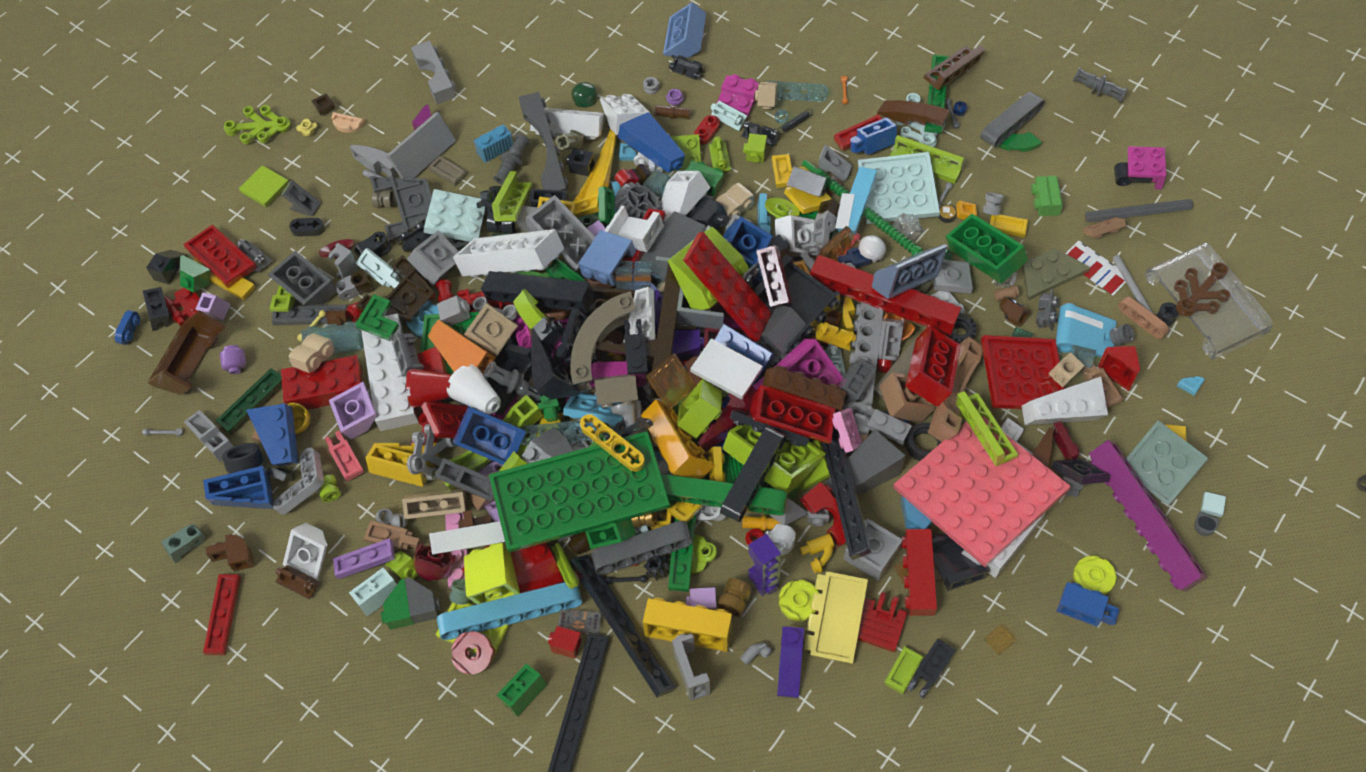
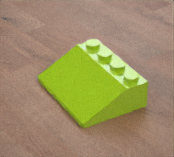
(694, 290)
(790, 465)

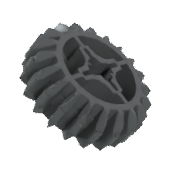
(637, 200)

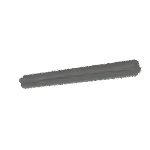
(1139, 210)

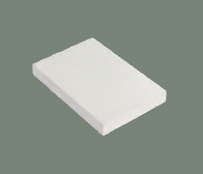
(726, 369)

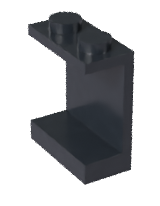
(954, 566)

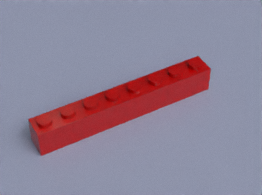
(908, 305)

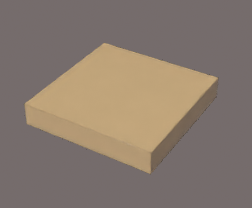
(490, 329)

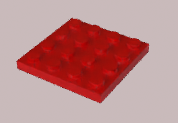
(1019, 369)

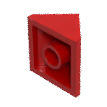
(1121, 365)

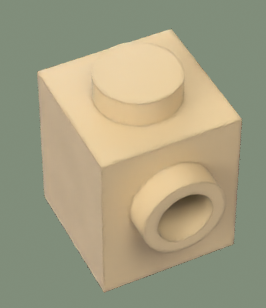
(766, 95)

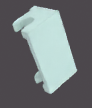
(373, 591)

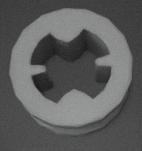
(651, 81)

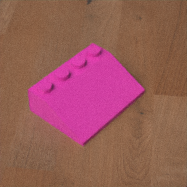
(812, 361)

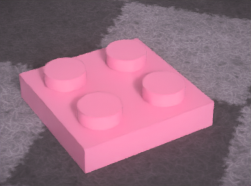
(848, 430)

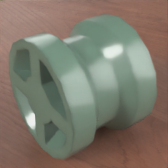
(458, 594)

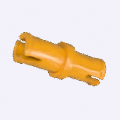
(759, 523)

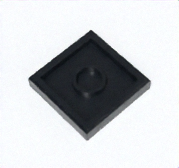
(1081, 471)

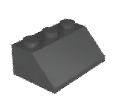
(303, 280)

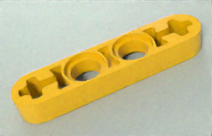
(613, 441)

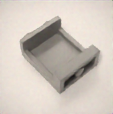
(695, 686)

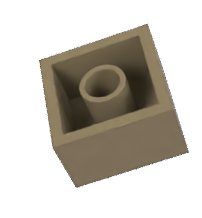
(615, 389)

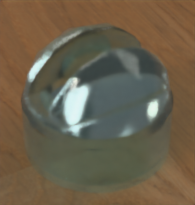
(781, 112)

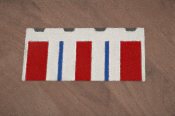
(1101, 270)

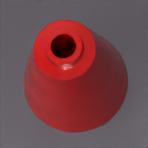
(426, 386)

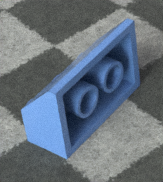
(685, 32)

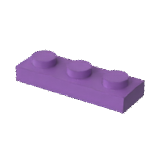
(364, 558)

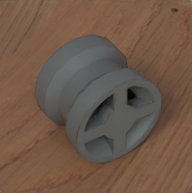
(1122, 334)

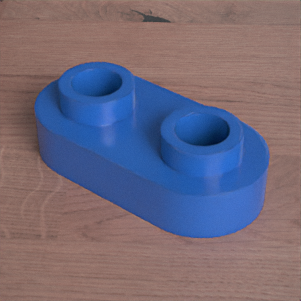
(126, 327)

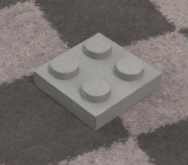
(954, 277)

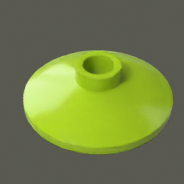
(781, 207)

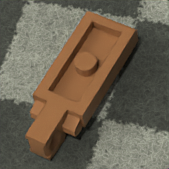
(1111, 394)
(401, 537)

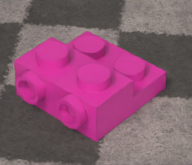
(739, 93)

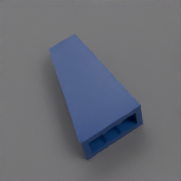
(652, 141)

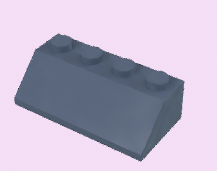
(909, 272)

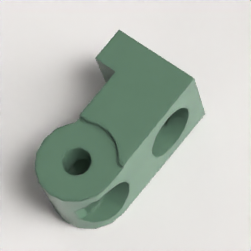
(183, 541)

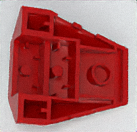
(534, 568)

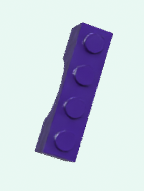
(767, 561)

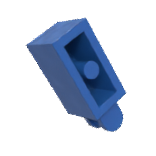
(874, 137)
(1086, 605)

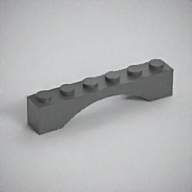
(533, 112)

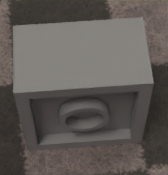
(434, 258)
(884, 549)

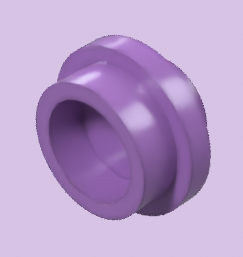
(674, 97)

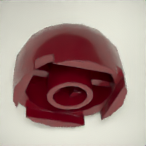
(433, 566)

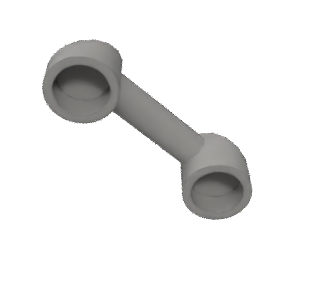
(509, 311)

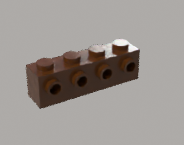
(803, 387)

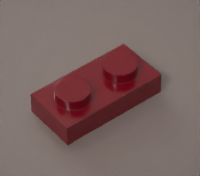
(1062, 439)

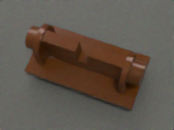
(296, 581)

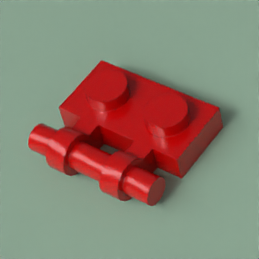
(187, 300)

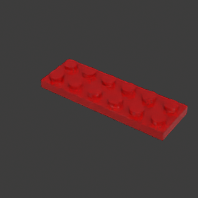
(727, 286)

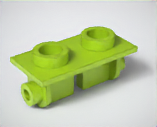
(719, 155)

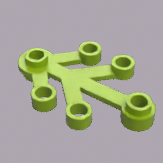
(278, 124)

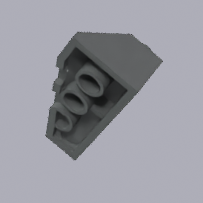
(546, 446)

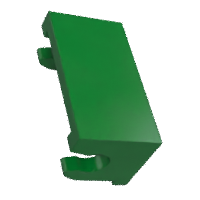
(521, 689)

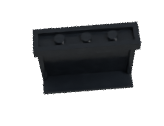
(809, 299)
(509, 358)

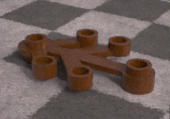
(1201, 292)

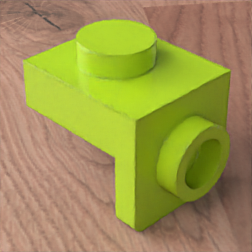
(402, 566)

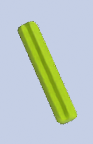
(564, 566)

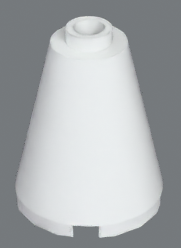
(473, 389)

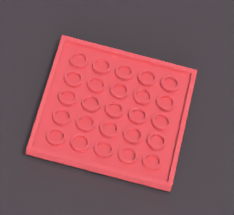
(975, 500)

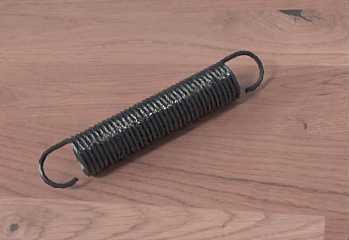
(795, 121)

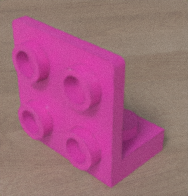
(1147, 163)

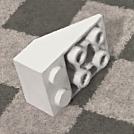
(621, 110)
(683, 192)

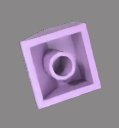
(353, 411)

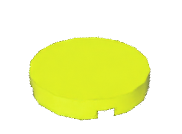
(1095, 574)
(796, 600)

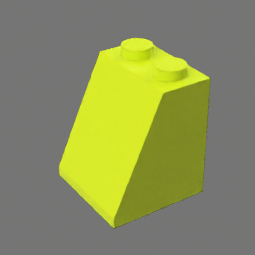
(490, 574)

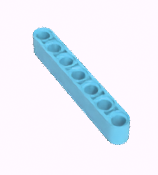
(508, 610)

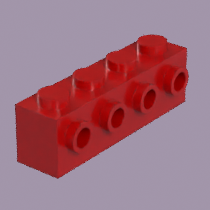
(920, 572)

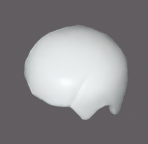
(872, 248)
(783, 538)

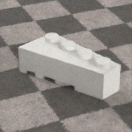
(1071, 404)

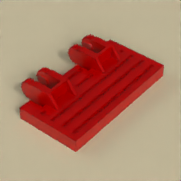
(879, 626)

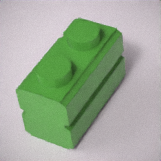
(1047, 196)

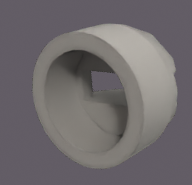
(387, 516)
(395, 520)

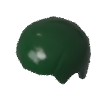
(584, 94)

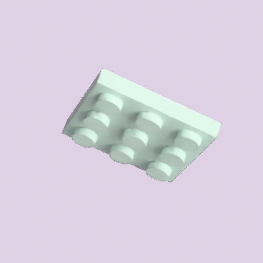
(454, 216)

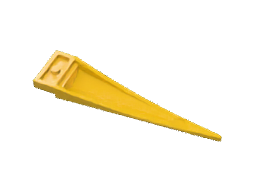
(587, 199)

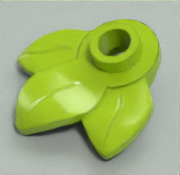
(700, 560)

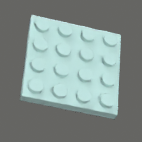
(902, 186)

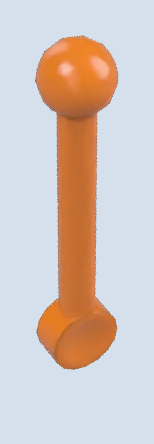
(844, 79)

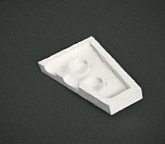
(644, 308)

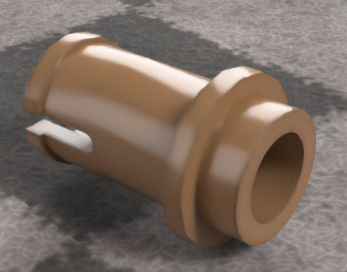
(1010, 292)

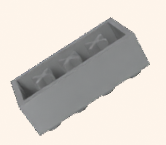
(571, 231)

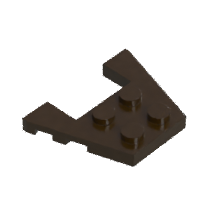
(408, 296)

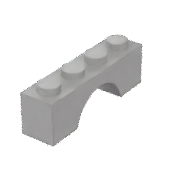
(427, 59)

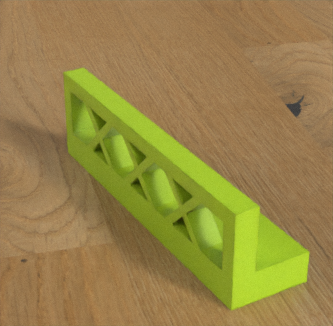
(941, 168)
(507, 198)
(982, 431)

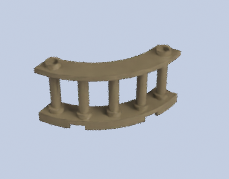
(596, 328)

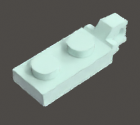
(378, 268)

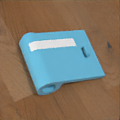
(1083, 329)

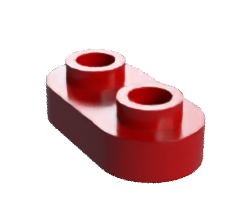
(709, 127)

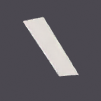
(844, 210)

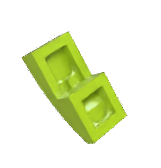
(282, 301)
(527, 309)

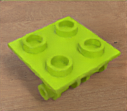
(691, 148)

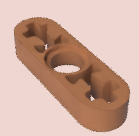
(1143, 317)

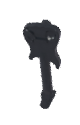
(640, 423)

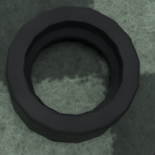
(913, 450)
(242, 457)

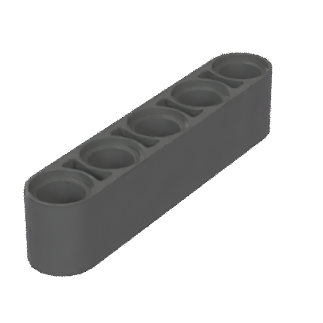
(1012, 119)
(641, 547)

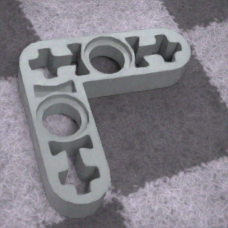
(311, 481)

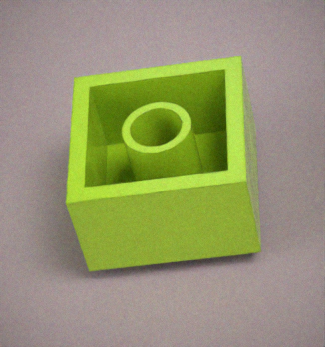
(700, 408)

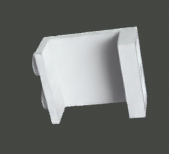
(640, 231)

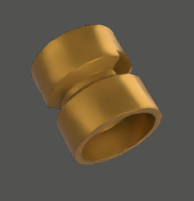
(735, 596)

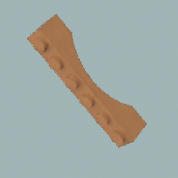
(947, 416)

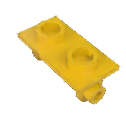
(830, 334)

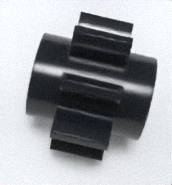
(657, 567)

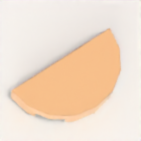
(347, 123)

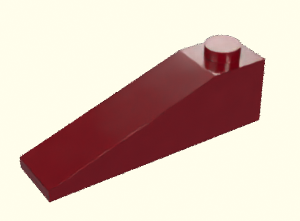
(718, 431)

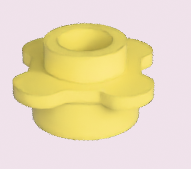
(307, 127)

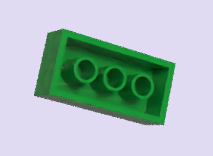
(986, 248)

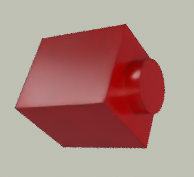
(565, 642)

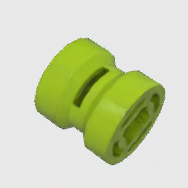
(329, 491)

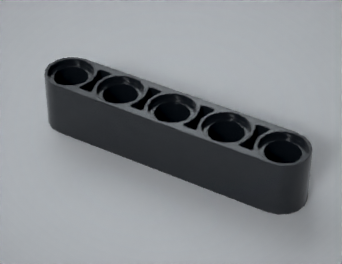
(753, 474)

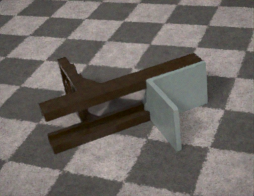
(671, 314)

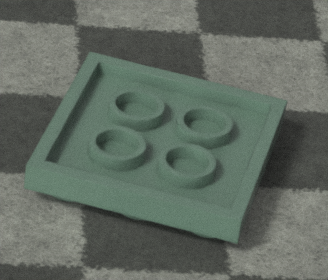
(1165, 462)

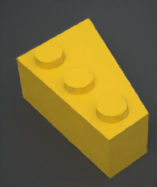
(391, 462)

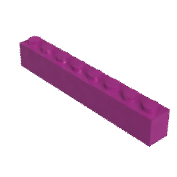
(1148, 517)

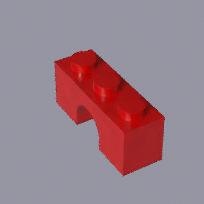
(822, 499)

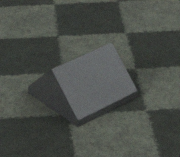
(782, 328)

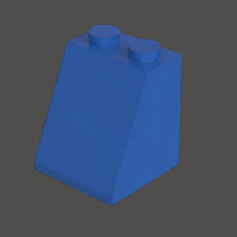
(747, 239)

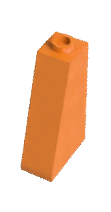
(458, 349)

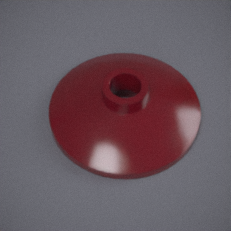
(325, 251)

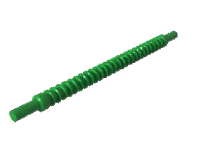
(868, 213)

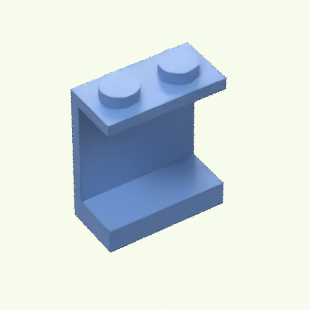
(604, 256)

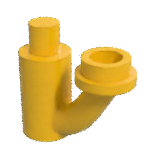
(818, 545)

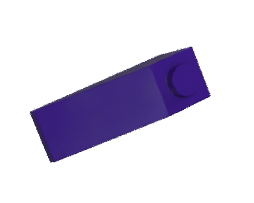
(790, 662)

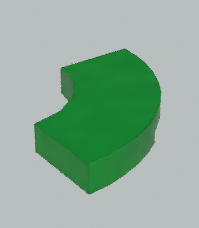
(1021, 142)

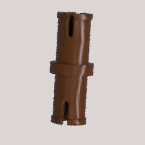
(672, 111)

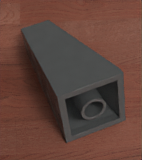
(873, 463)

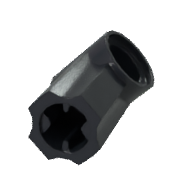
(1122, 177)

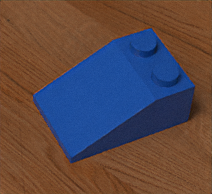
(488, 436)

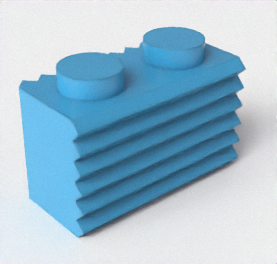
(493, 143)

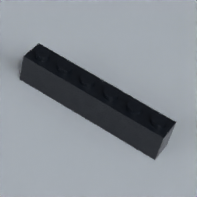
(547, 291)

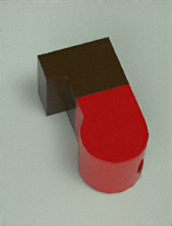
(639, 174)

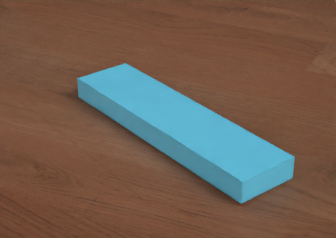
(861, 188)

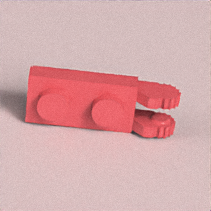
(344, 457)

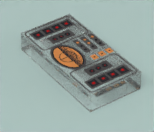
(580, 621)

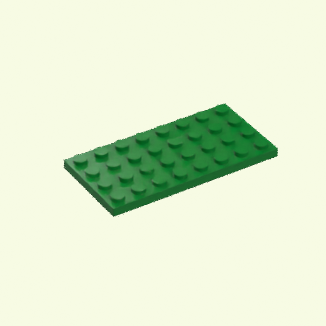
(575, 493)

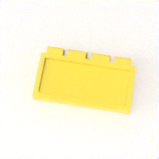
(838, 616)

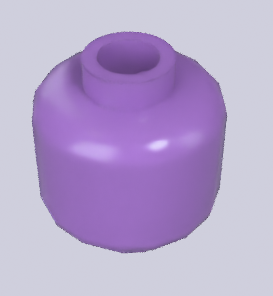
(233, 359)

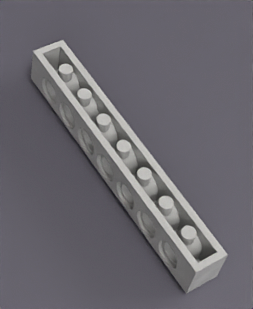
(870, 344)

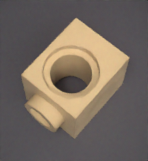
(1066, 369)

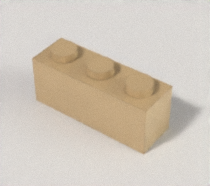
(434, 503)

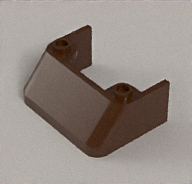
(185, 352)

